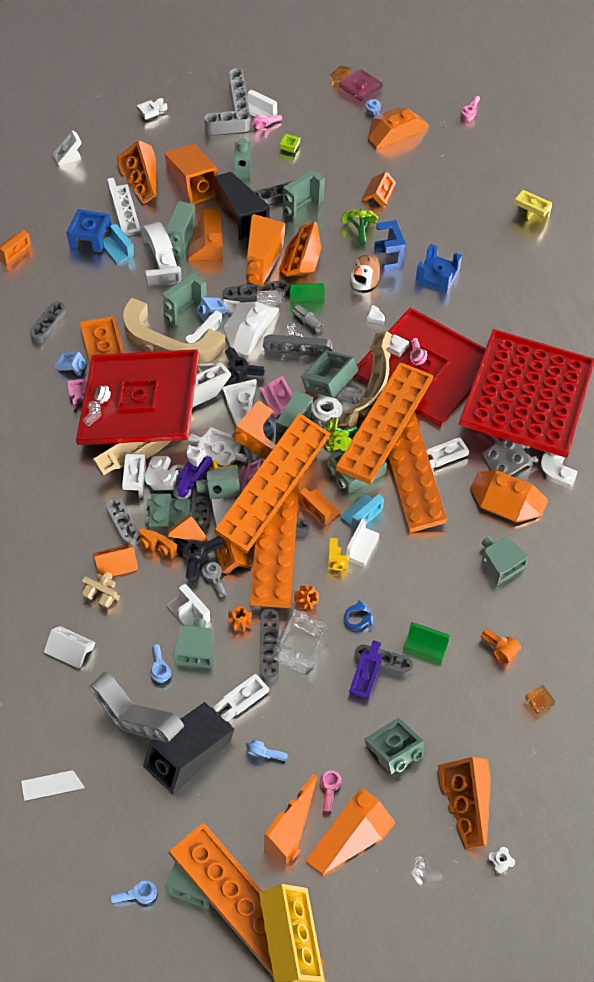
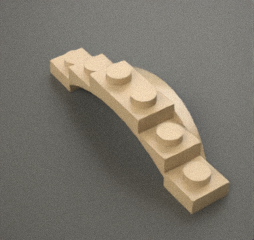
(376, 384)
(115, 456)

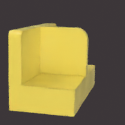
(533, 204)

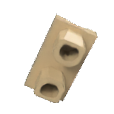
(91, 587)

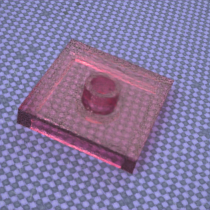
(360, 85)

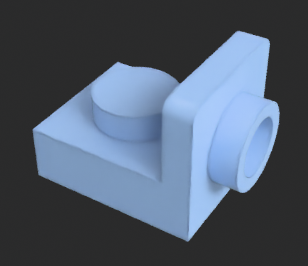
(209, 305)
(71, 361)

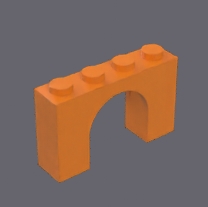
(250, 430)

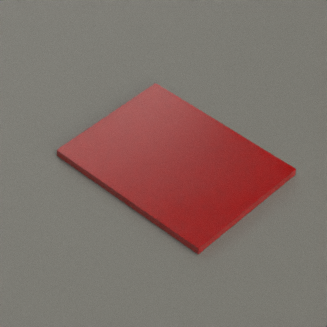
(528, 393)

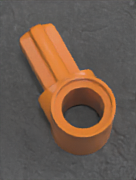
(503, 647)

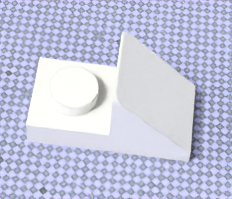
(67, 150)

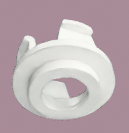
(326, 403)

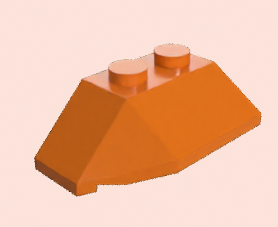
(394, 126)
(302, 251)
(508, 496)

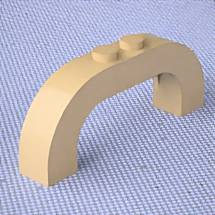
(150, 341)

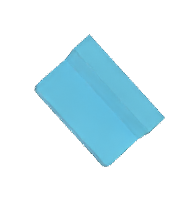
(118, 245)
(365, 508)

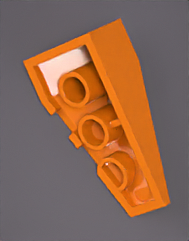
(139, 168)
(207, 237)
(468, 792)
(356, 828)
(285, 832)

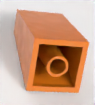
(192, 173)
(264, 248)

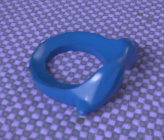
(368, 619)

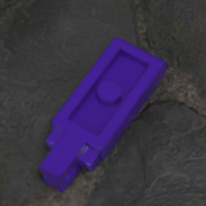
(191, 474)
(367, 671)

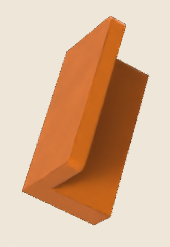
(380, 188)
(14, 246)
(318, 506)
(231, 557)
(116, 560)

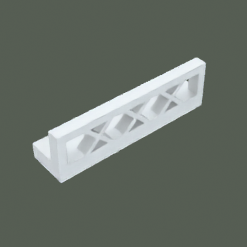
(120, 211)

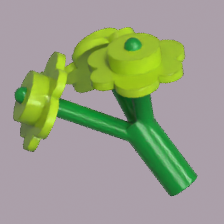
(368, 217)
(338, 436)

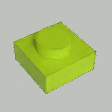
(289, 143)

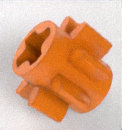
(306, 597)
(239, 618)

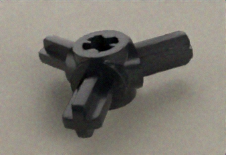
(240, 367)
(196, 553)

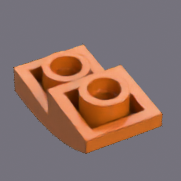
(154, 541)

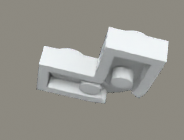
(556, 472)
(158, 476)

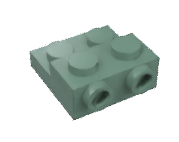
(165, 512)
(396, 746)

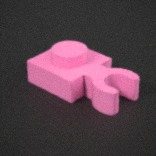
(76, 391)

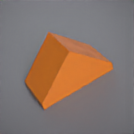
(187, 529)

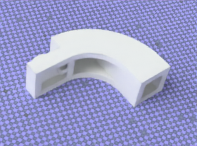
(160, 243)

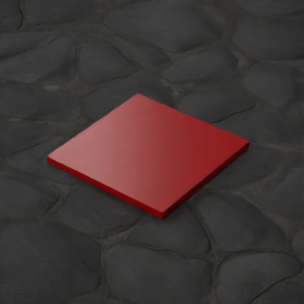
(450, 360)
(147, 397)

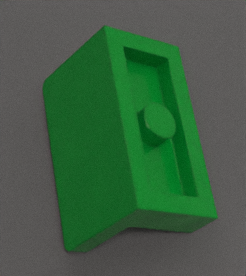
(307, 292)
(426, 642)

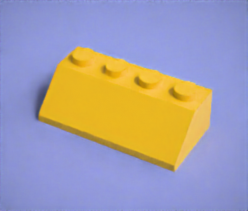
(291, 934)

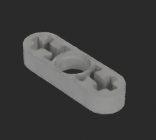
(123, 514)

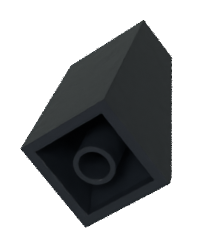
(238, 203)
(190, 749)

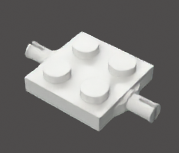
(220, 447)

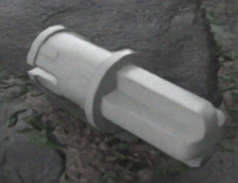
(307, 318)

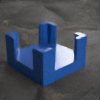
(90, 227)
(394, 245)
(437, 270)

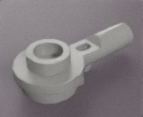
(212, 572)

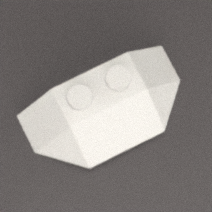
(248, 325)
(209, 381)

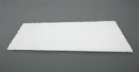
(50, 785)

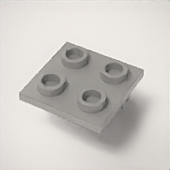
(508, 457)

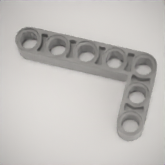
(236, 120)
(131, 717)

